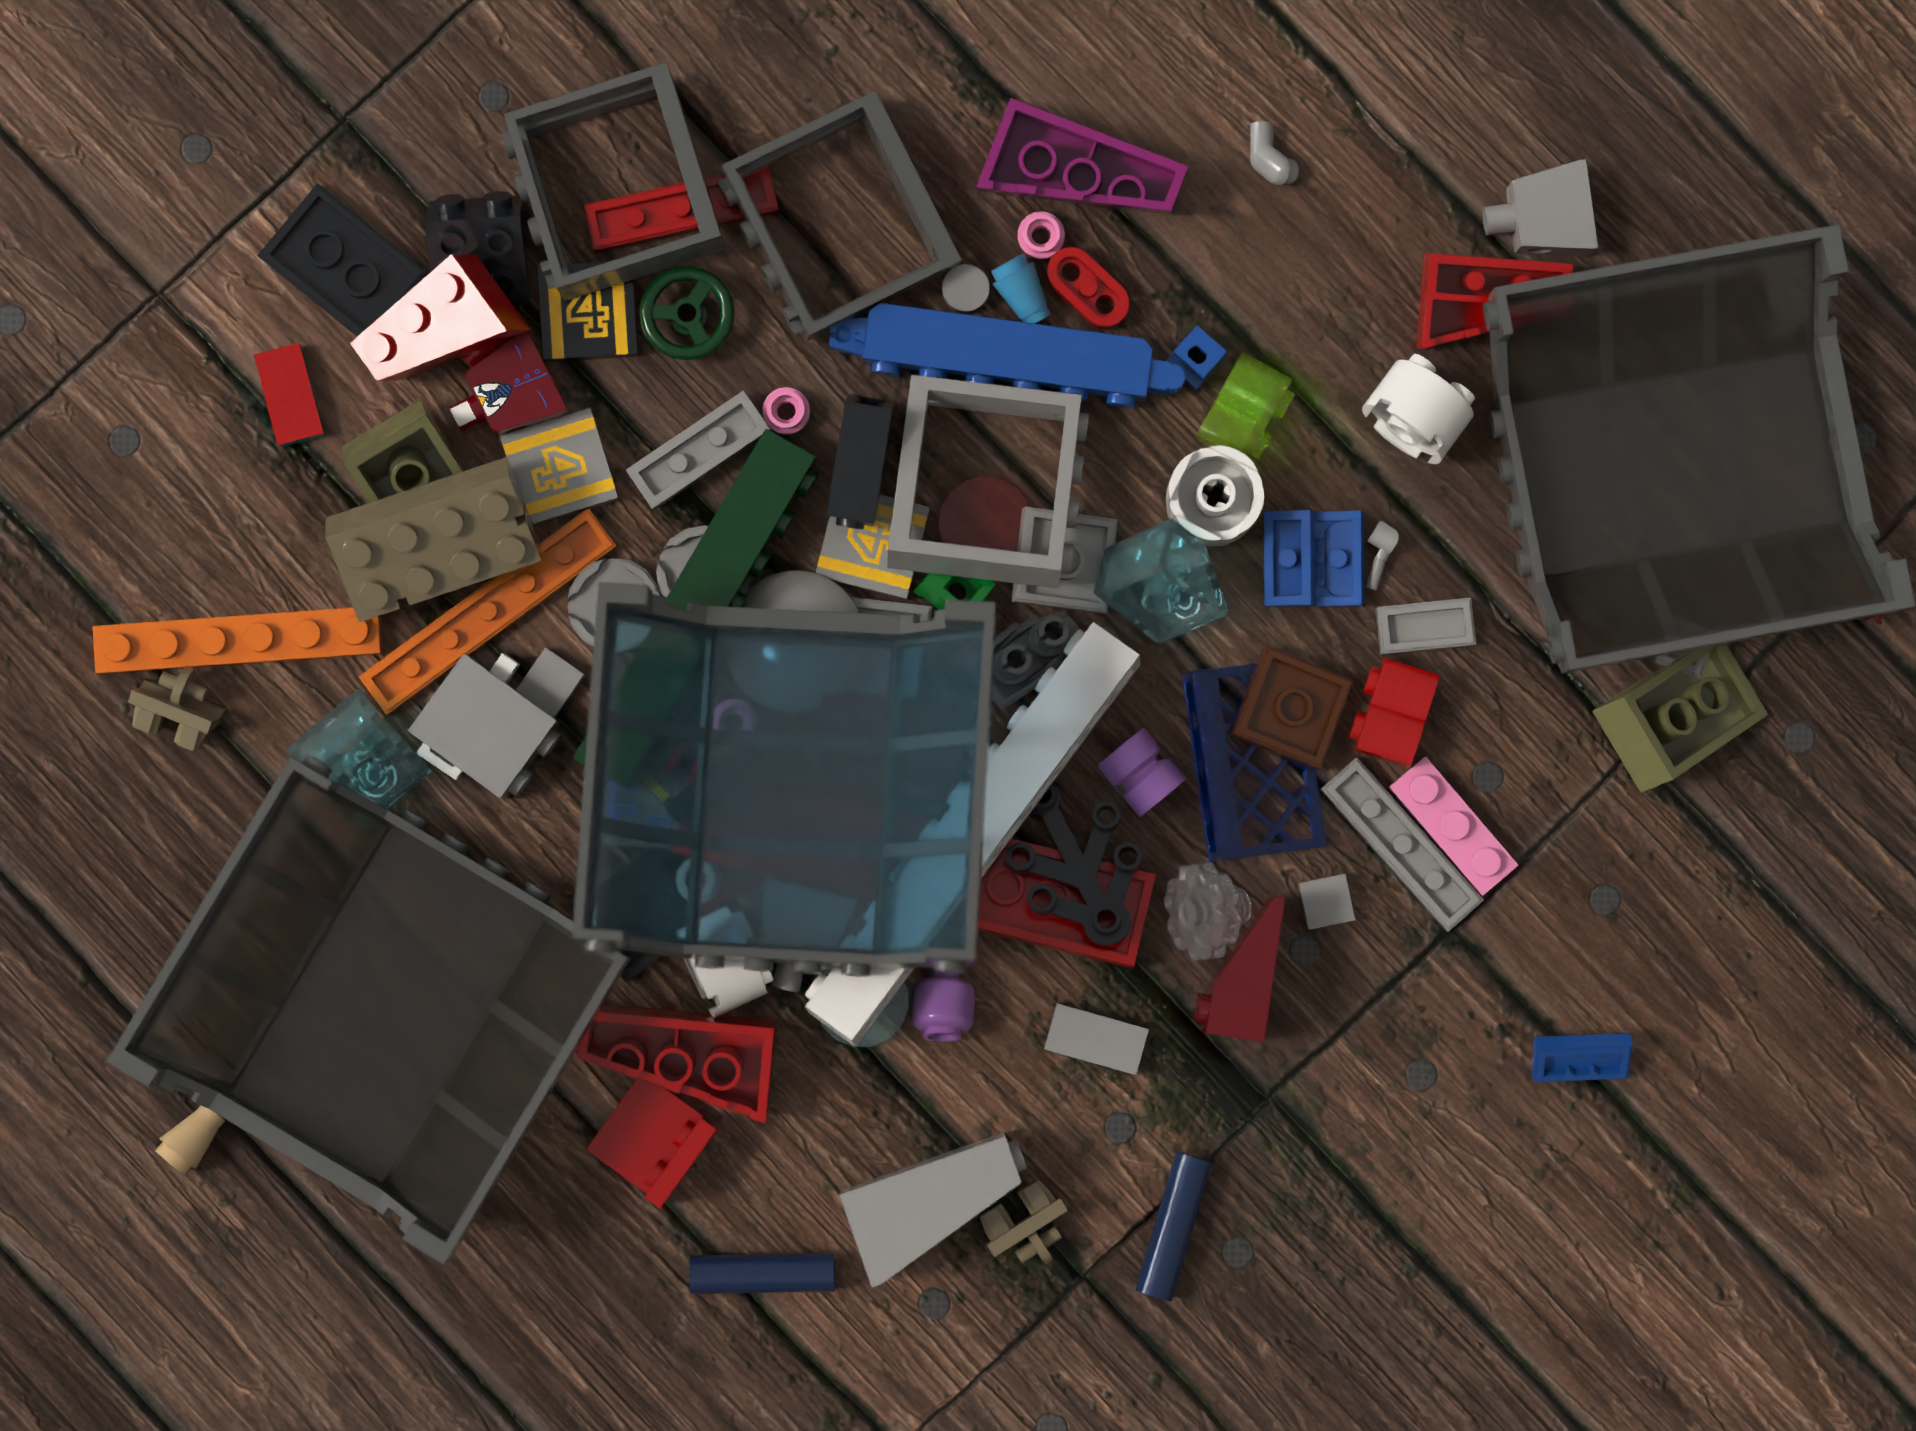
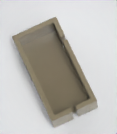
(432, 539)

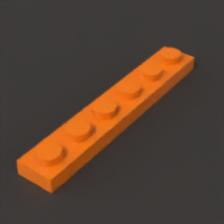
(234, 640)

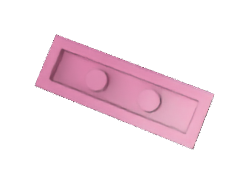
(1453, 826)

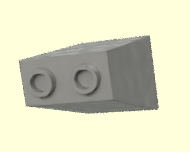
(921, 1204)

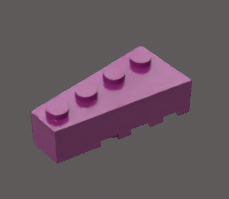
(1068, 162)

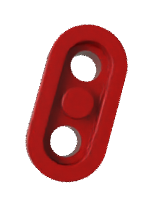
(1090, 287)

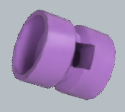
(1141, 772)

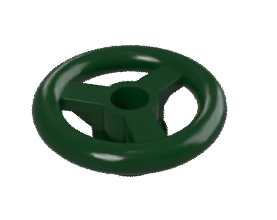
(703, 345)

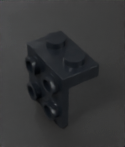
(483, 228)

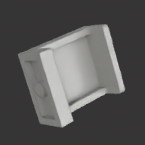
(486, 728)

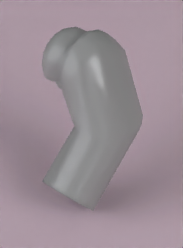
(1267, 159)

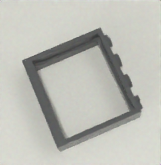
(585, 104)
(905, 179)

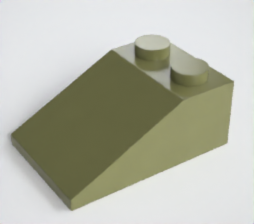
(401, 454)
(1679, 719)

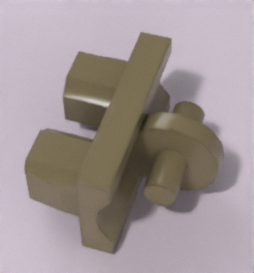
(179, 701)
(1042, 1210)

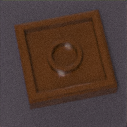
(1292, 707)

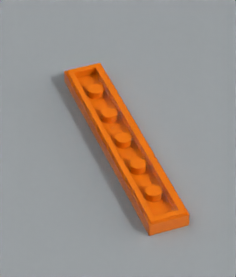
(486, 613)

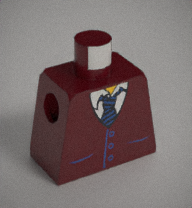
(510, 390)

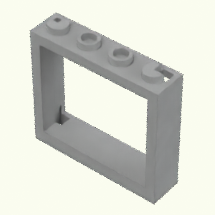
(978, 561)

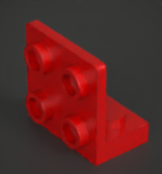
(652, 1139)

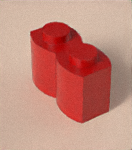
(1394, 712)

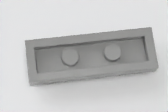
(698, 450)

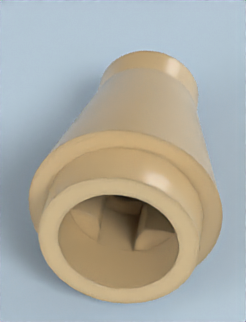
(189, 1139)

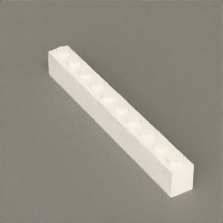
(1017, 778)

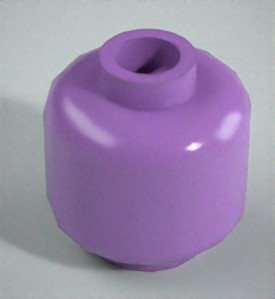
(943, 1007)

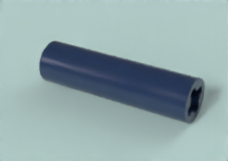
(1173, 1226)
(762, 1273)

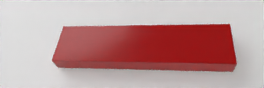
(668, 212)

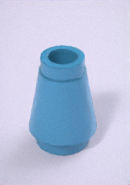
(1021, 289)

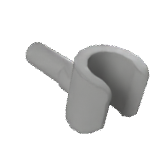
(1385, 539)

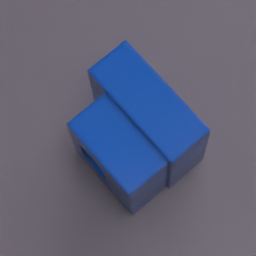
(1198, 373)

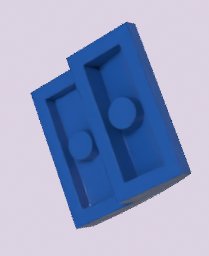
(1314, 558)

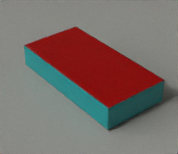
(289, 395)

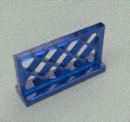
(1216, 777)

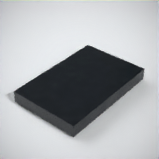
(340, 261)

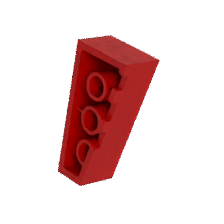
(688, 1052)

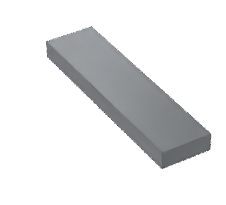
(1401, 844)

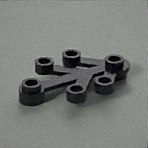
(1080, 871)

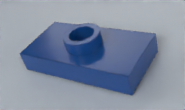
(1581, 1057)

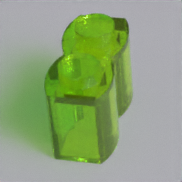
(1246, 407)

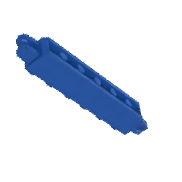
(1007, 353)

